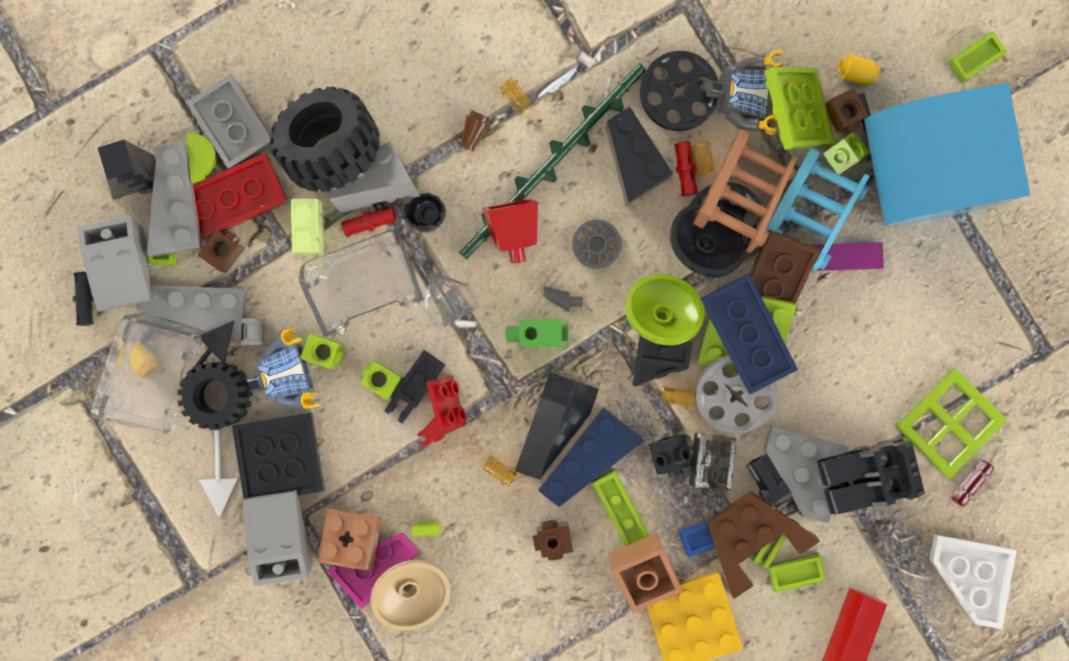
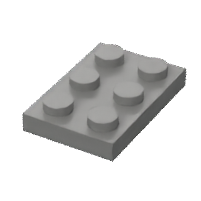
(230, 122)

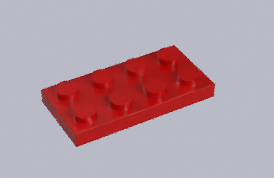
(237, 195)

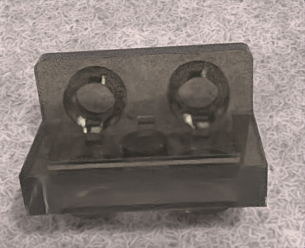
(712, 461)

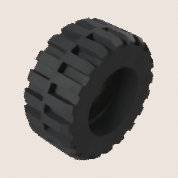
(311, 120)

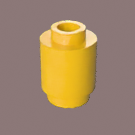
(858, 70)

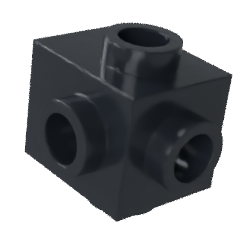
(670, 455)

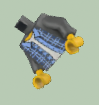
(744, 93)

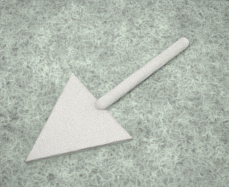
(218, 489)

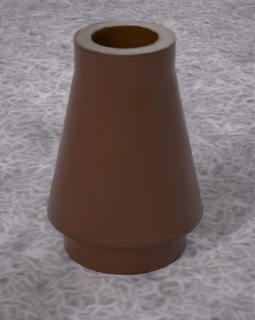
(474, 130)

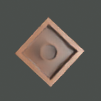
(644, 572)

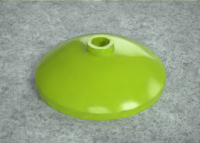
(665, 298)

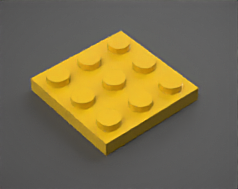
(695, 622)

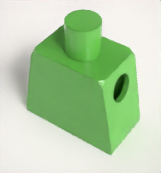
(549, 333)

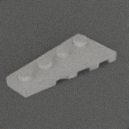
(173, 206)
(198, 307)

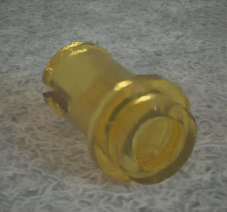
(515, 94)
(678, 397)
(500, 471)

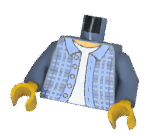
(284, 373)

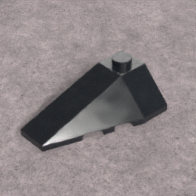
(558, 417)

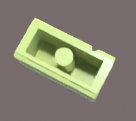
(307, 227)

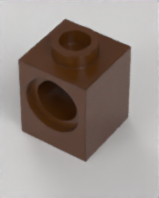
(850, 101)
(211, 255)

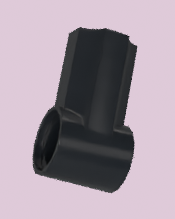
(770, 486)

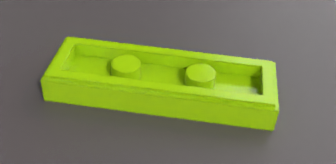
(620, 508)

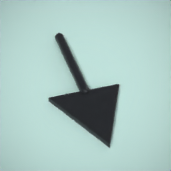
(217, 342)

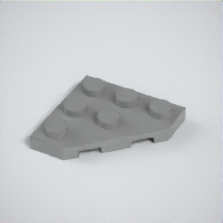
(795, 461)

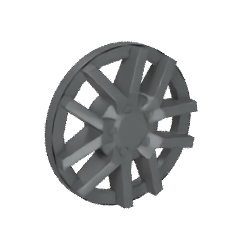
(596, 244)

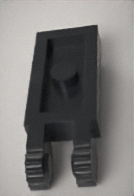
(414, 385)

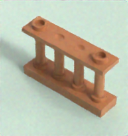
(720, 190)

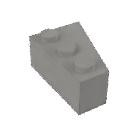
(381, 182)

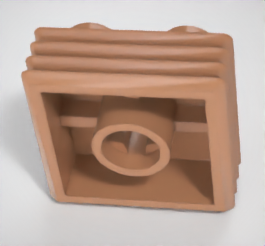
(355, 555)

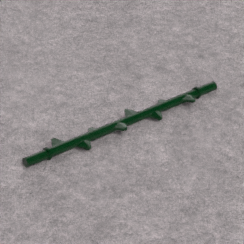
(560, 150)

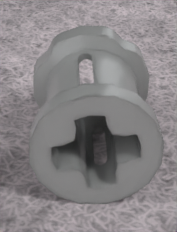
(253, 331)

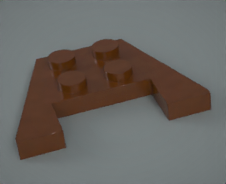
(747, 528)

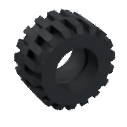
(194, 401)

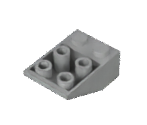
(115, 262)
(276, 538)

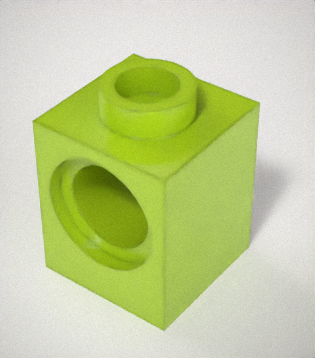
(846, 153)
(311, 351)
(393, 379)

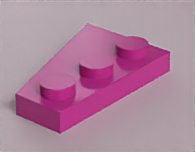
(360, 582)

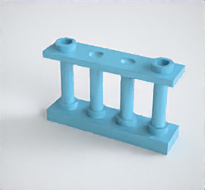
(799, 189)

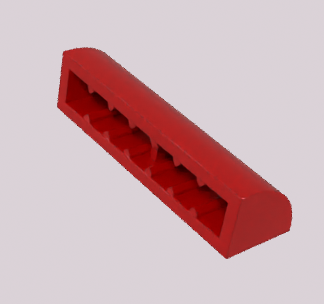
(855, 627)

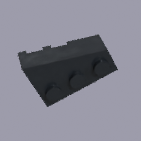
(635, 156)
(127, 168)

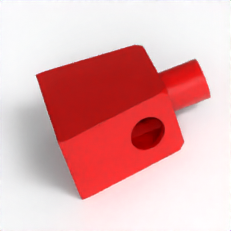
(513, 227)

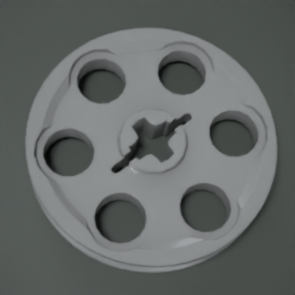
(733, 406)

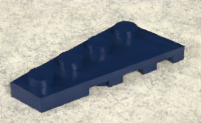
(593, 453)

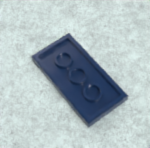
(748, 334)

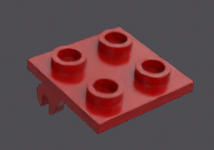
(446, 408)

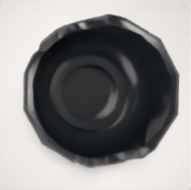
(425, 212)

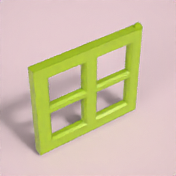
(972, 444)

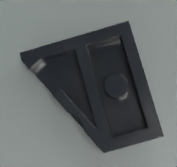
(659, 360)

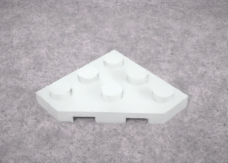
(976, 576)

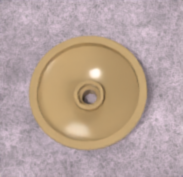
(412, 605)

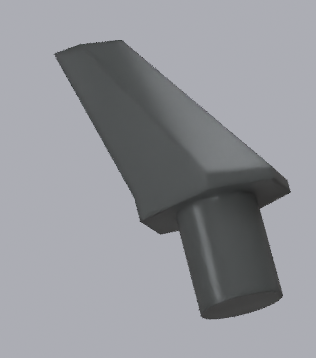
(562, 298)

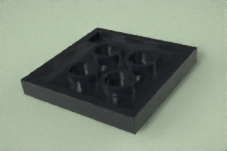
(278, 456)

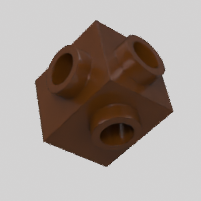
(555, 549)

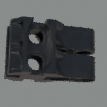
(871, 478)

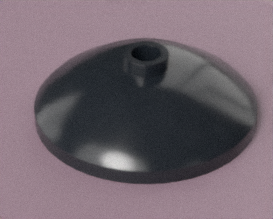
(723, 245)

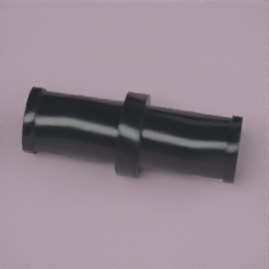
(83, 300)

